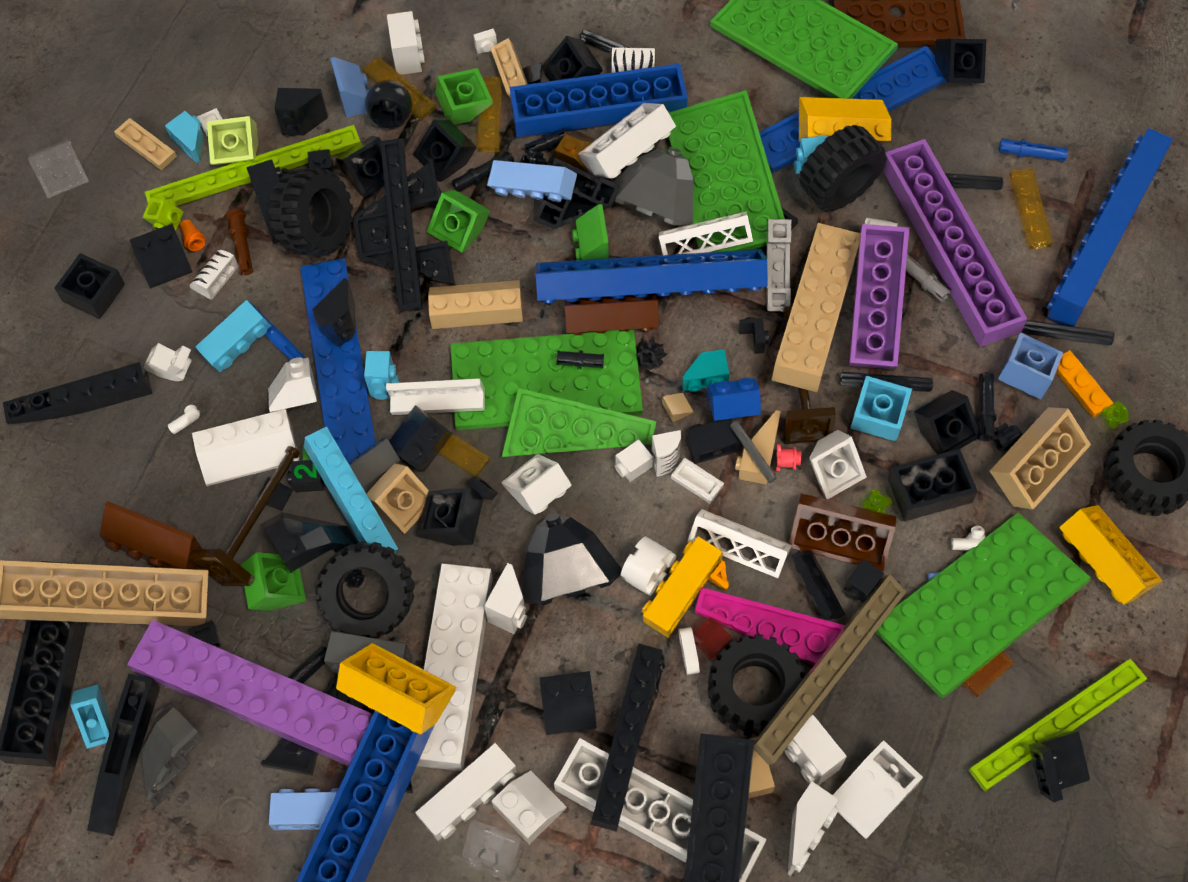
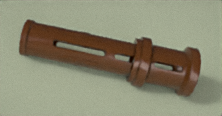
(239, 233)

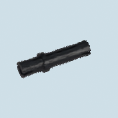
(479, 173)
(986, 415)

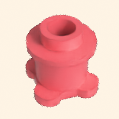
(787, 457)

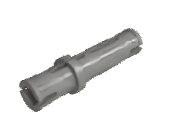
(928, 281)

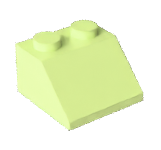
(232, 140)

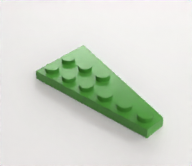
(561, 425)

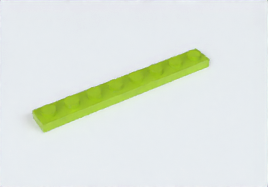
(1060, 721)

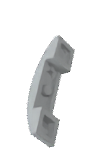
(778, 264)

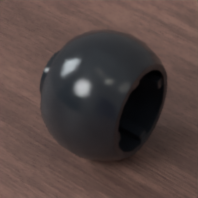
(388, 104)

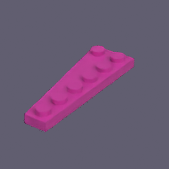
(801, 632)

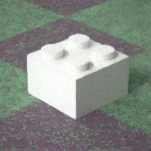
(405, 42)
(815, 752)

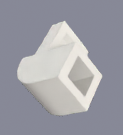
(168, 363)

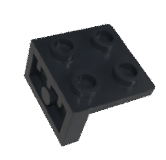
(1059, 764)

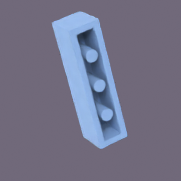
(532, 180)
(300, 810)

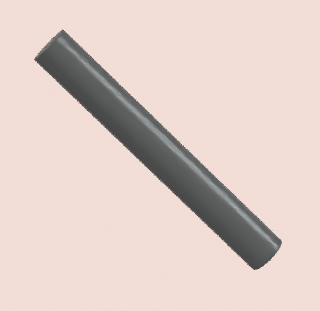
(753, 452)

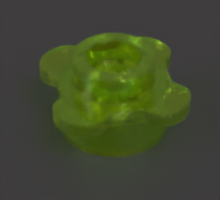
(1120, 410)
(876, 496)

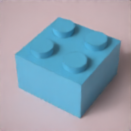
(881, 408)

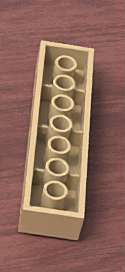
(816, 308)
(102, 593)

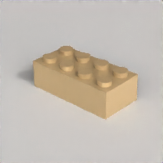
(1040, 458)

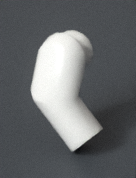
(190, 416)
(972, 539)

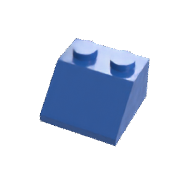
(734, 399)

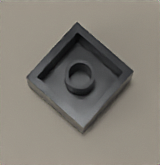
(89, 285)

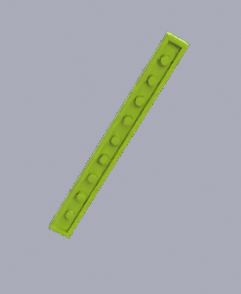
(237, 174)

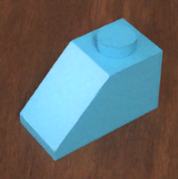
(187, 134)
(91, 715)

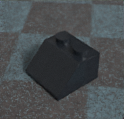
(961, 59)
(571, 60)
(299, 110)
(446, 147)
(364, 166)
(161, 256)
(337, 314)
(948, 422)
(419, 439)
(450, 516)
(568, 703)

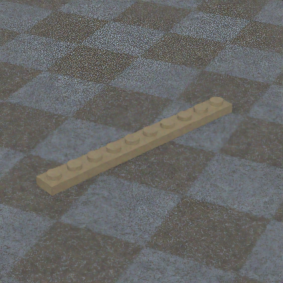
(828, 670)

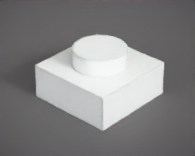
(484, 41)

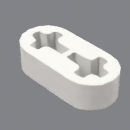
(688, 650)

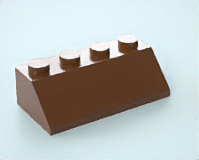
(612, 314)
(842, 531)
(147, 538)

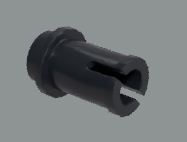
(355, 578)

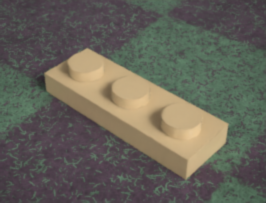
(508, 65)
(145, 144)

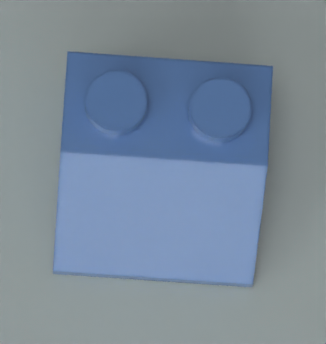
(350, 86)
(1031, 366)

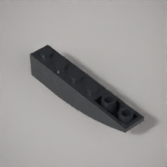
(80, 395)
(122, 752)

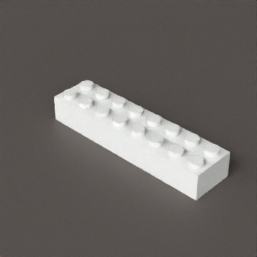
(455, 657)
(649, 808)

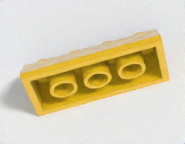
(828, 115)
(1109, 554)
(394, 687)

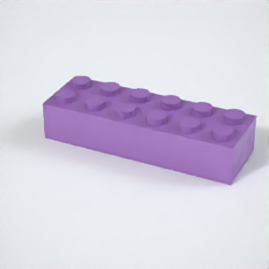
(878, 297)

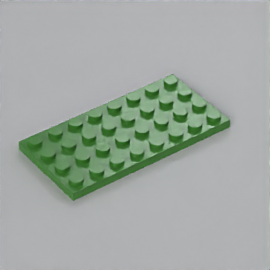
(808, 41)
(727, 166)
(532, 366)
(981, 604)

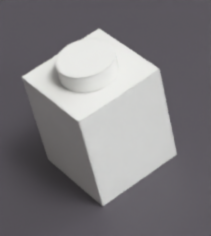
(633, 461)

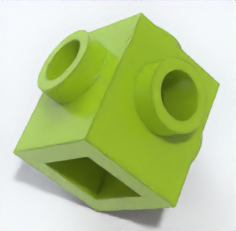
(162, 213)

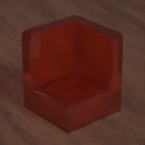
(711, 638)

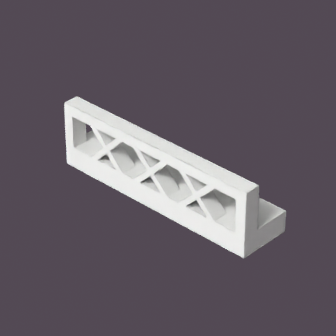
(707, 227)
(437, 396)
(746, 537)

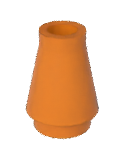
(192, 237)

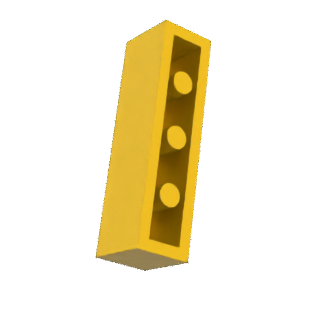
(682, 586)

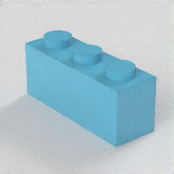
(233, 336)

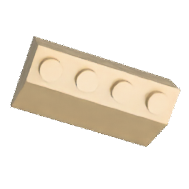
(475, 304)

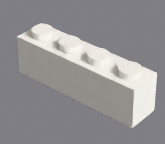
(467, 792)

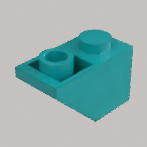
(707, 369)

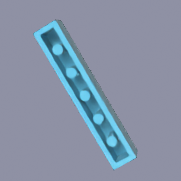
(346, 489)

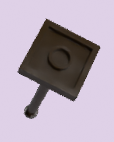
(807, 424)
(220, 563)

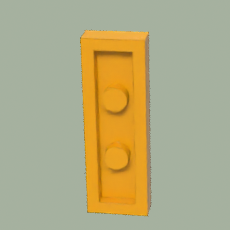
(1082, 385)

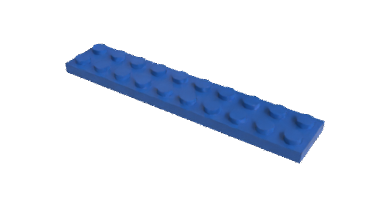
(892, 84)
(338, 368)

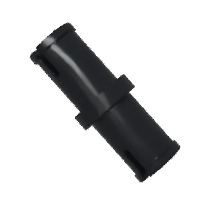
(546, 141)
(580, 359)

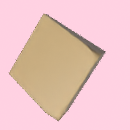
(676, 406)

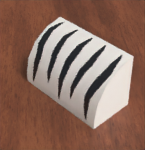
(632, 58)
(214, 274)
(666, 451)

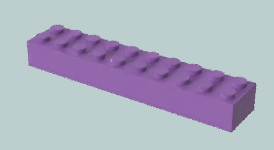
(953, 243)
(250, 692)

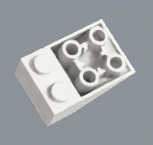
(875, 789)
(811, 813)

